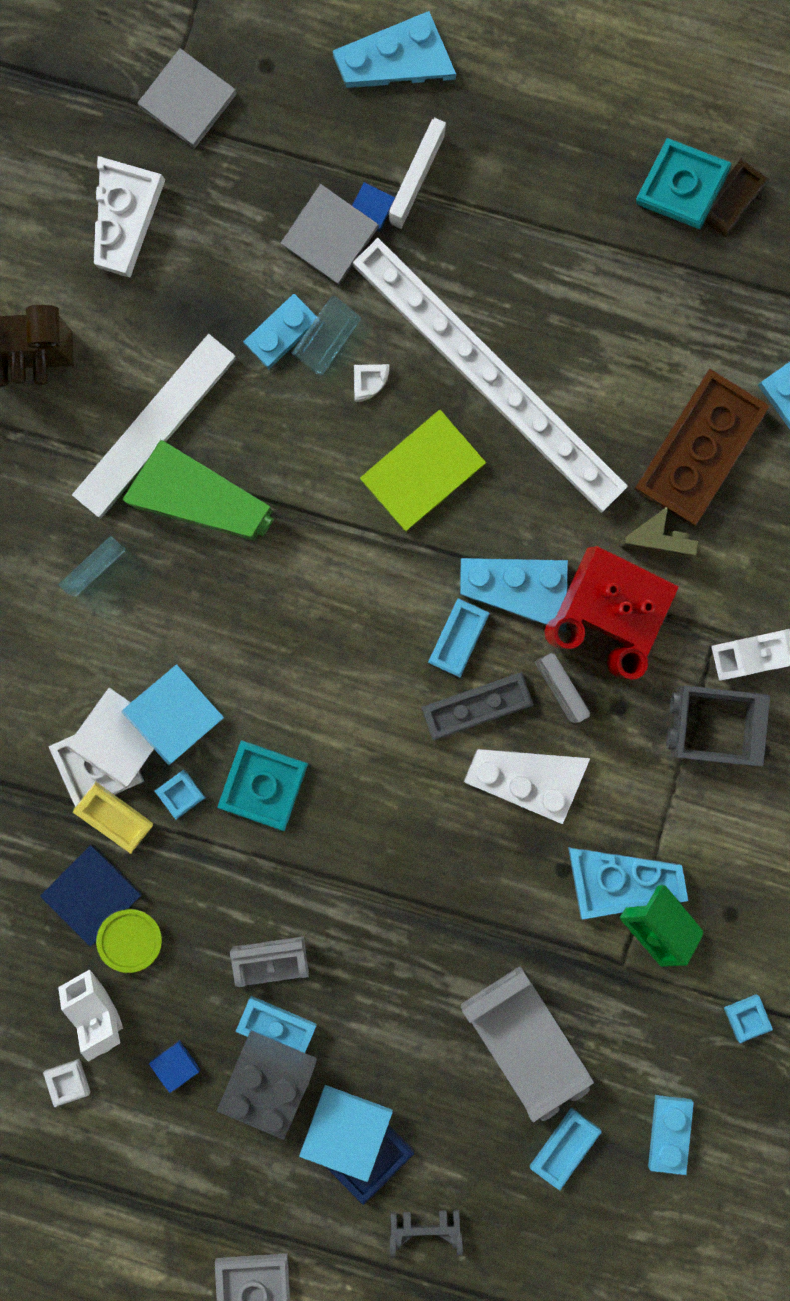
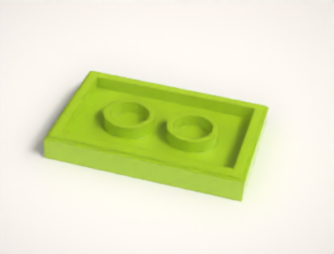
(422, 470)

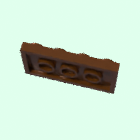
(701, 447)

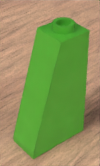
(192, 493)

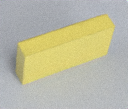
(113, 817)

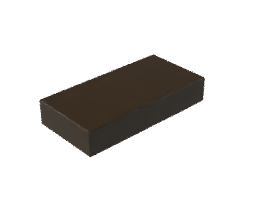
(735, 196)

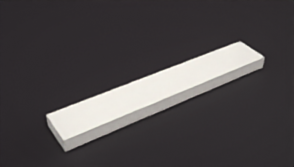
(155, 422)

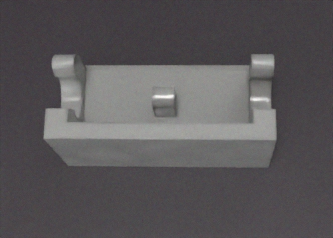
(269, 961)

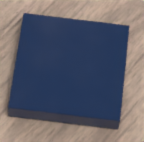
(90, 893)
(391, 1157)

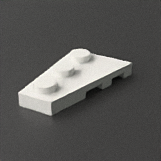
(124, 213)

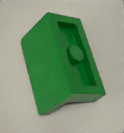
(664, 928)

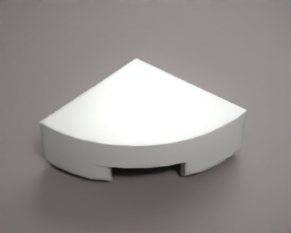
(369, 380)

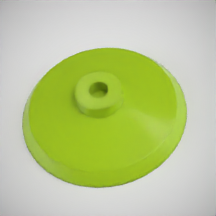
(129, 941)

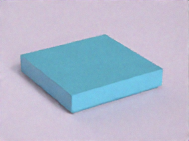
(172, 714)
(346, 1133)

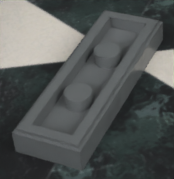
(477, 706)

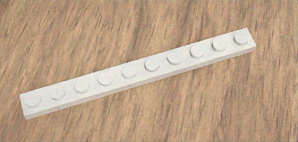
(489, 375)

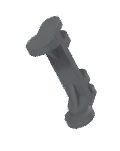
(449, 1232)

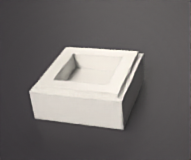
(66, 1082)

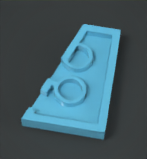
(612, 882)

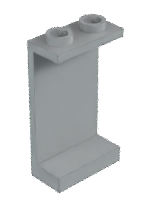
(527, 1044)

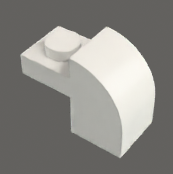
(752, 654)
(92, 1014)

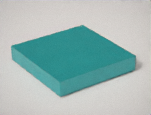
(683, 183)
(262, 785)

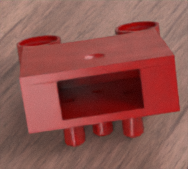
(617, 602)

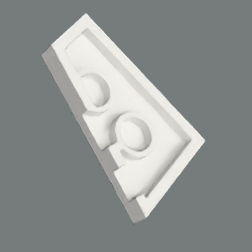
(529, 780)

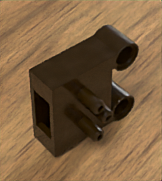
(34, 342)

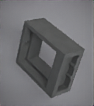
(754, 731)

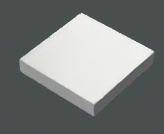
(111, 741)
(81, 775)

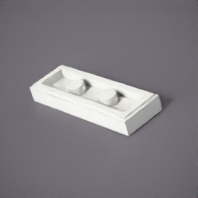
(417, 173)

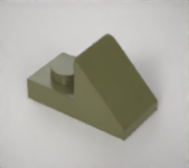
(650, 538)

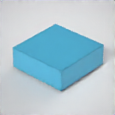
(180, 794)
(748, 1018)

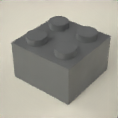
(267, 1085)

